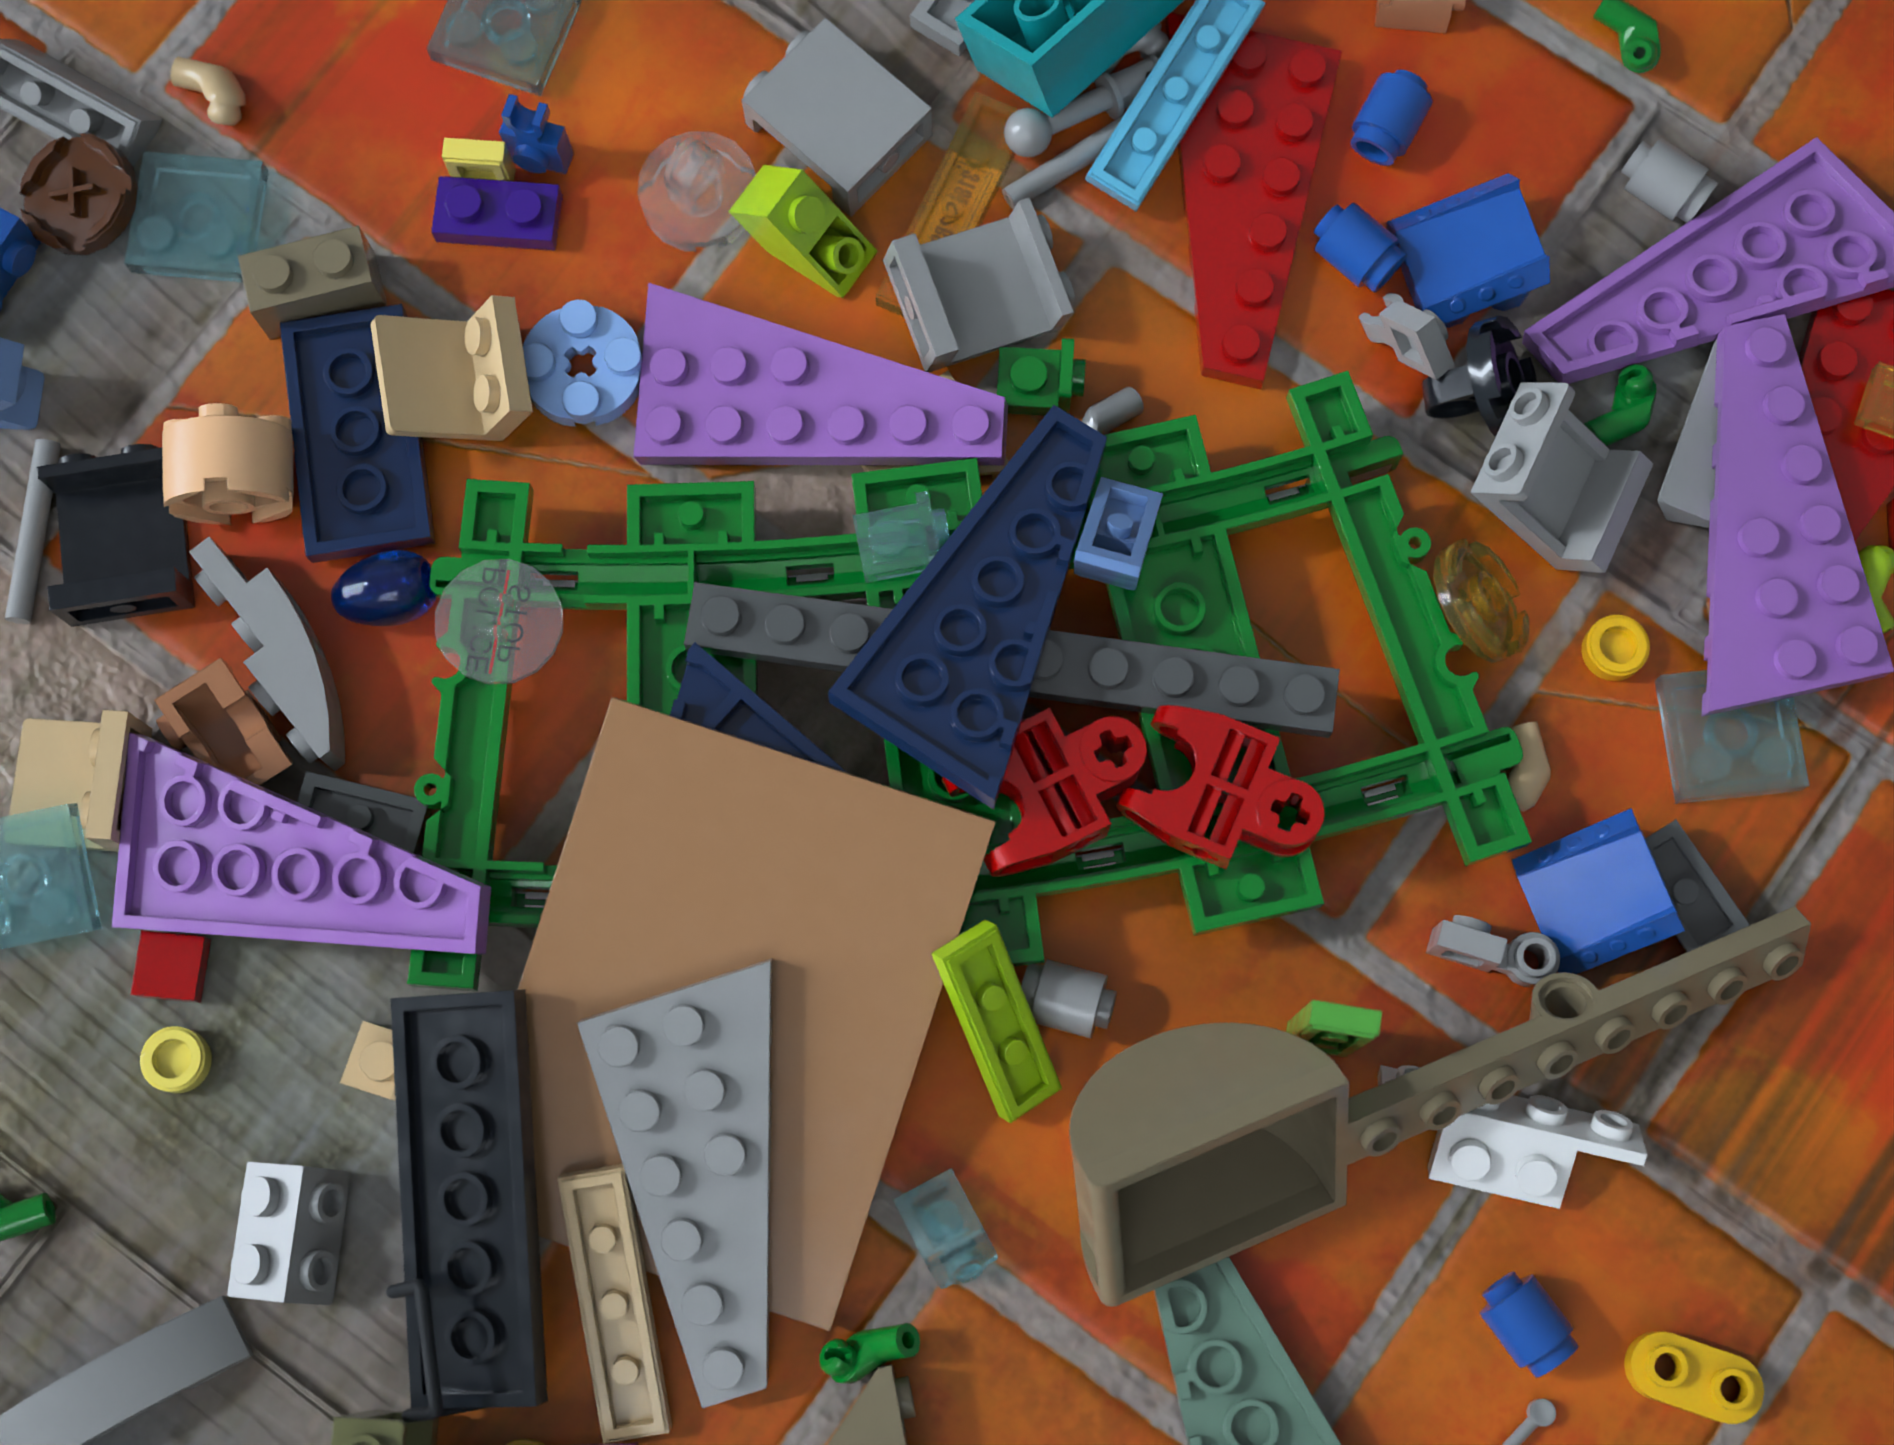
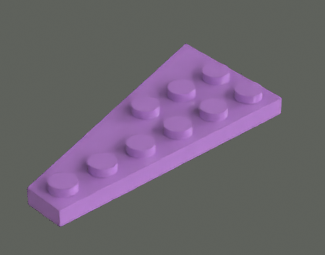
(1772, 248)
(247, 862)

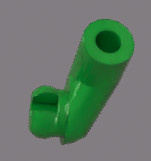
(1630, 406)
(867, 1351)

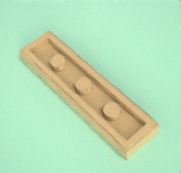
(615, 1303)

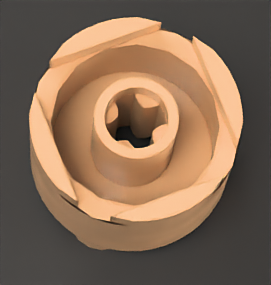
(227, 466)

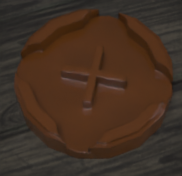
(78, 194)

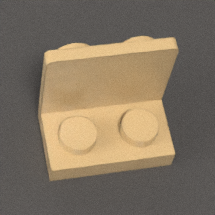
(453, 374)
(80, 765)

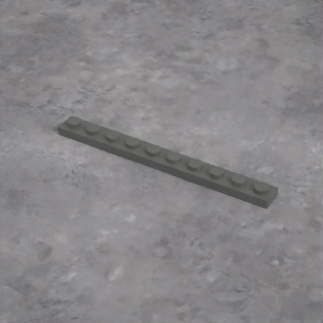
(1070, 670)

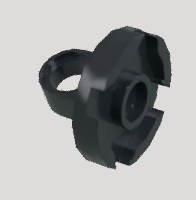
(1487, 379)

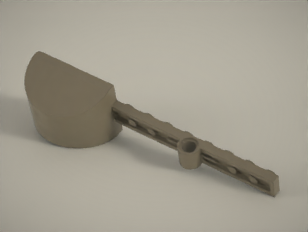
(1250, 1130)

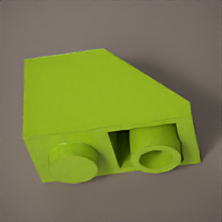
(803, 228)

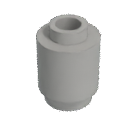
(1668, 180)
(1068, 997)

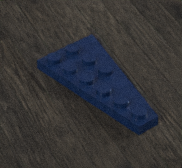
(967, 637)

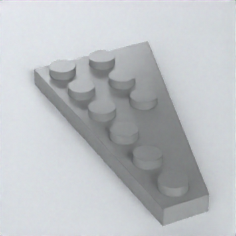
(694, 1133)

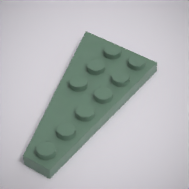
(1231, 1367)

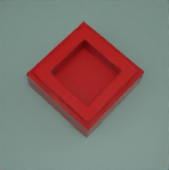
(170, 966)

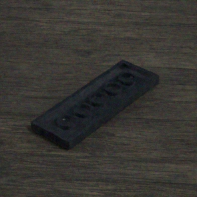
(470, 1195)

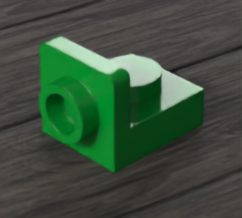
(1040, 378)

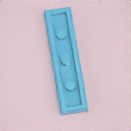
(1172, 98)

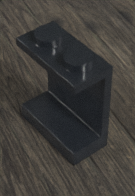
(117, 538)

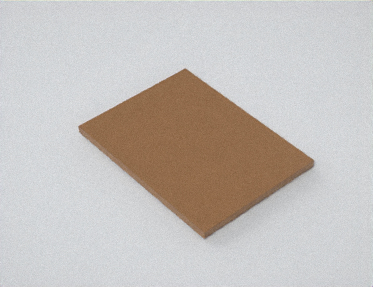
(729, 855)

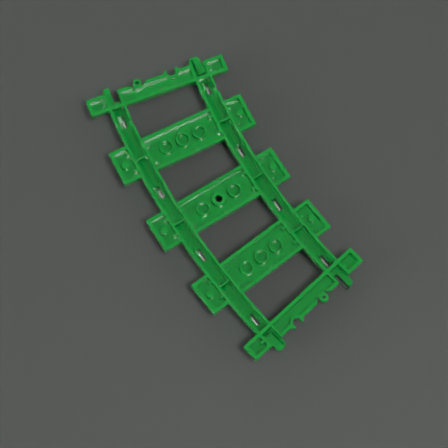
(1182, 600)

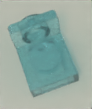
(900, 538)
(946, 1230)

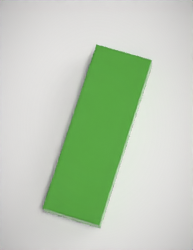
(1335, 1027)

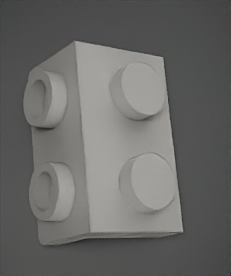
(289, 1234)

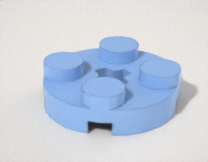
(575, 331)

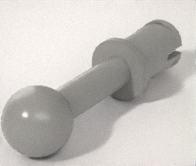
(1031, 131)

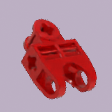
(1061, 788)
(1253, 800)

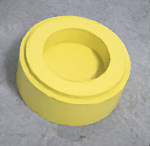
(175, 1059)

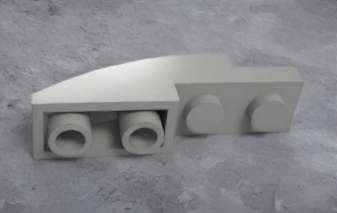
(287, 654)

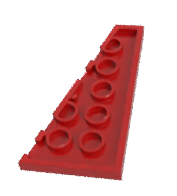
(1246, 193)

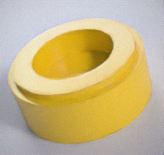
(1615, 647)

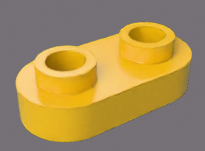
(1696, 1377)

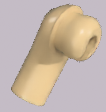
(217, 85)
(1533, 772)

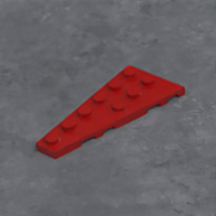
(1836, 362)

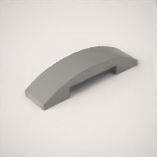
(130, 1379)

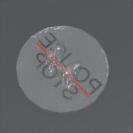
(499, 621)

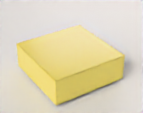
(478, 159)

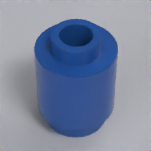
(1390, 117)
(1359, 246)
(1528, 1323)

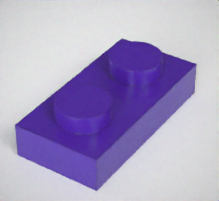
(497, 213)

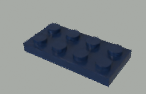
(353, 478)

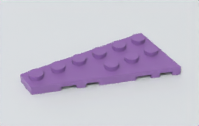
(766, 394)
(1781, 554)

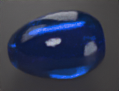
(384, 589)

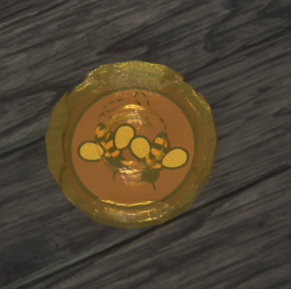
(1479, 601)

